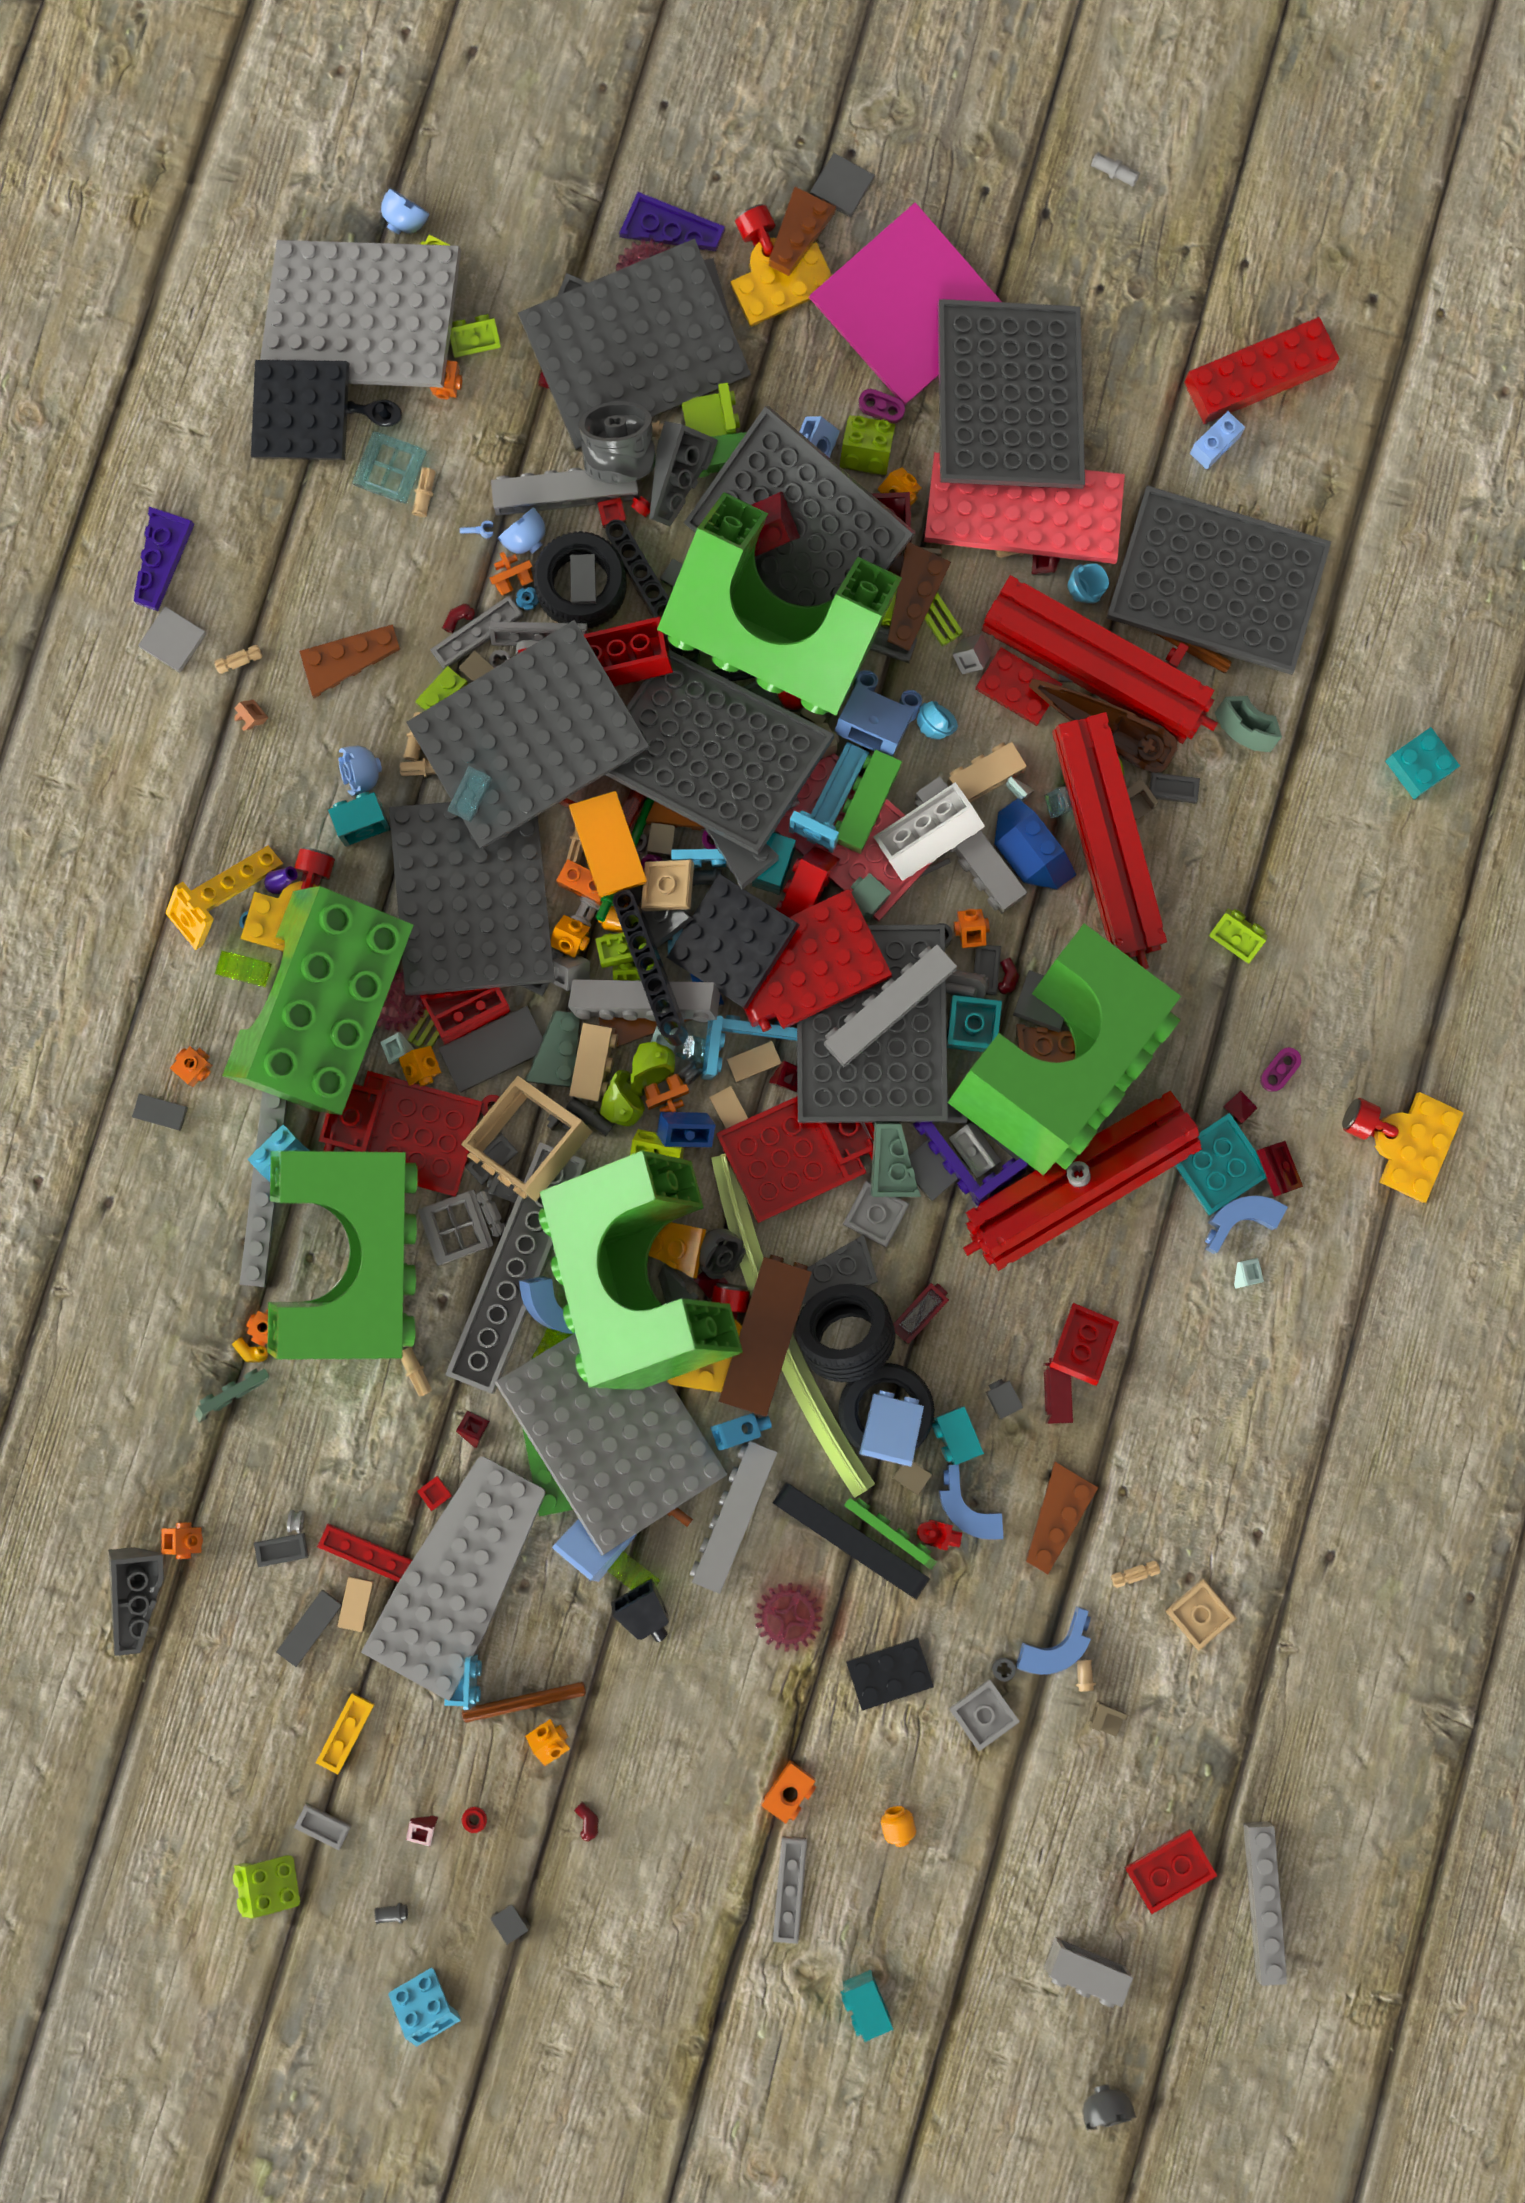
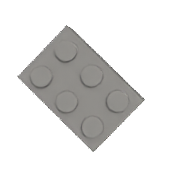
(1088, 1973)

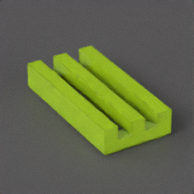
(958, 631)
(416, 1030)

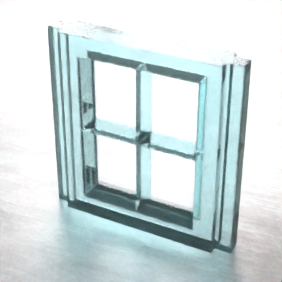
(409, 475)

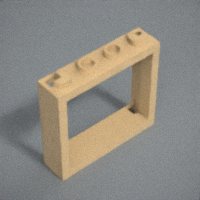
(497, 1118)

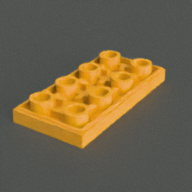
(607, 844)

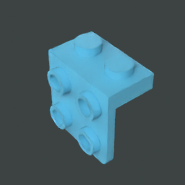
(279, 1141)
(467, 1691)

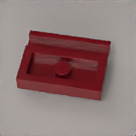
(1279, 1168)

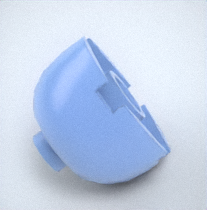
(402, 213)
(524, 534)
(359, 769)

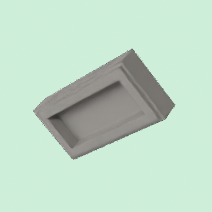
(322, 1826)

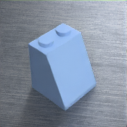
(892, 1428)
(583, 1554)

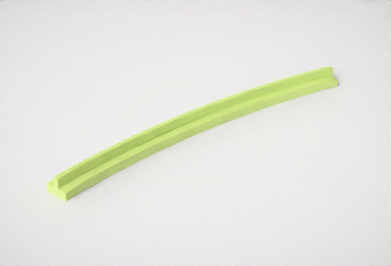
(794, 1365)

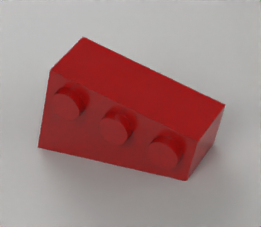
(808, 881)
(464, 1011)

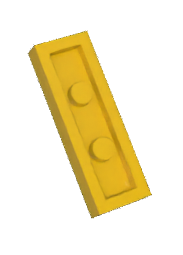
(345, 1733)

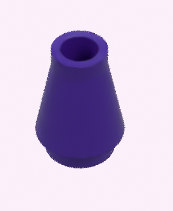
(280, 879)

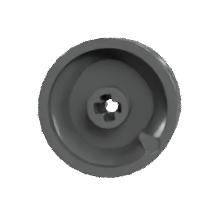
(617, 442)

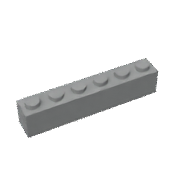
(555, 491)
(982, 861)
(629, 1000)
(890, 1005)
(734, 1517)
(1265, 1903)

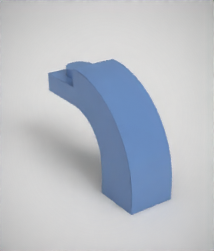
(1255, 1208)
(541, 1303)
(973, 1523)
(1062, 1656)

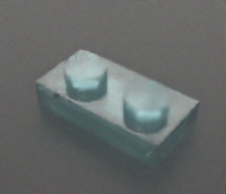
(469, 794)

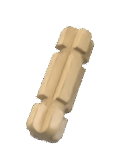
(238, 659)
(1135, 1574)

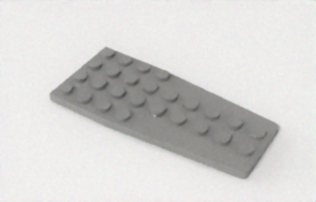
(456, 1579)

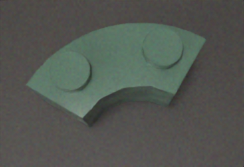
(1248, 724)
(869, 895)

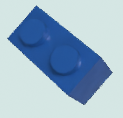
(686, 1129)

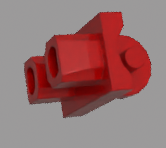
(938, 1534)

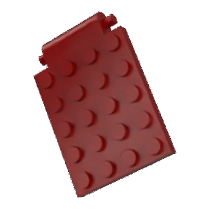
(821, 965)
(407, 1119)
(791, 1161)

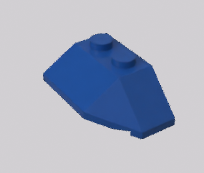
(1031, 847)

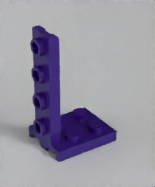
(991, 1184)

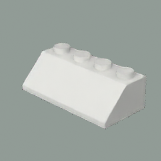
(929, 831)

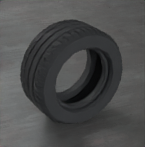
(557, 555)
(839, 1303)
(889, 1373)

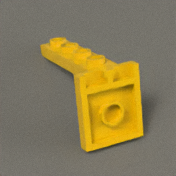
(191, 908)

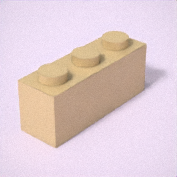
(988, 772)
(593, 1061)

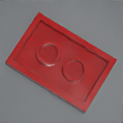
(1008, 684)
(1084, 1344)
(1170, 1871)

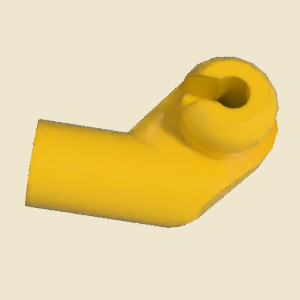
(250, 1354)

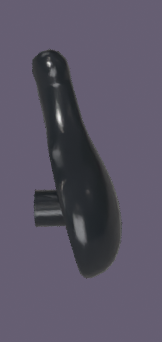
(380, 412)

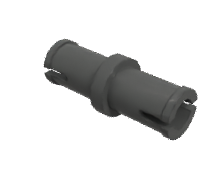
(589, 1116)

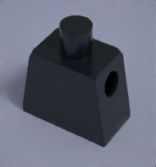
(642, 1612)

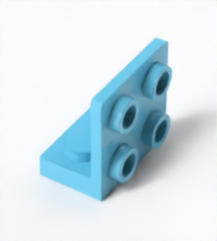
(422, 2008)

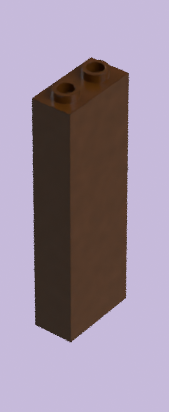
(765, 1335)

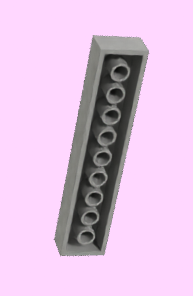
(499, 1305)

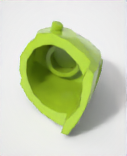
(651, 1065)
(620, 1103)

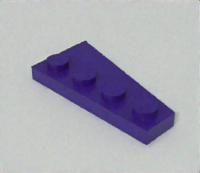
(671, 225)
(163, 548)

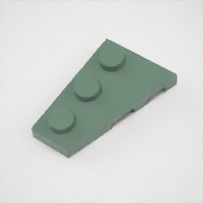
(557, 1053)
(891, 1163)
(252, 1380)

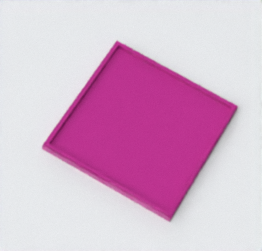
(890, 297)

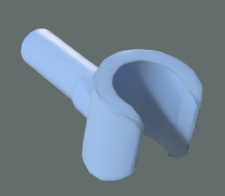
(479, 529)

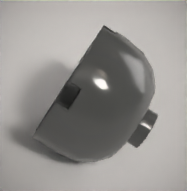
(720, 1252)
(1107, 2108)

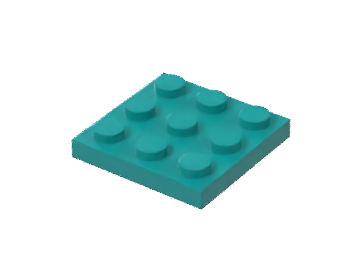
(1223, 1166)

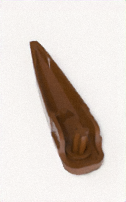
(1135, 738)

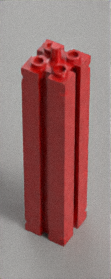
(1098, 660)
(1109, 836)
(1118, 1163)

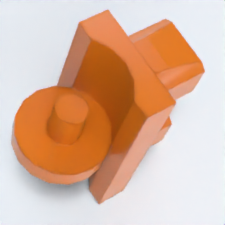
(501, 579)
(677, 1090)

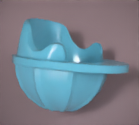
(1088, 583)
(936, 721)

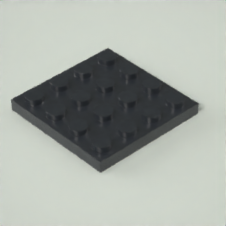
(300, 409)
(733, 941)

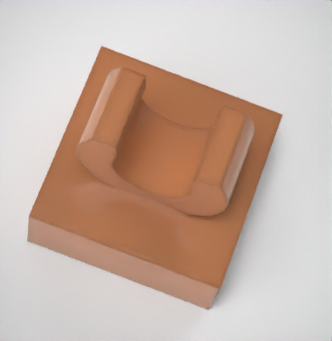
(250, 713)

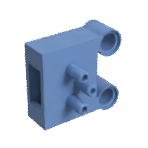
(874, 719)

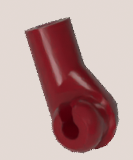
(455, 615)
(1011, 977)
(590, 1822)

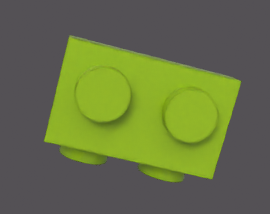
(712, 413)
(867, 445)
(266, 1886)

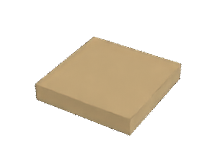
(667, 885)
(1200, 1614)

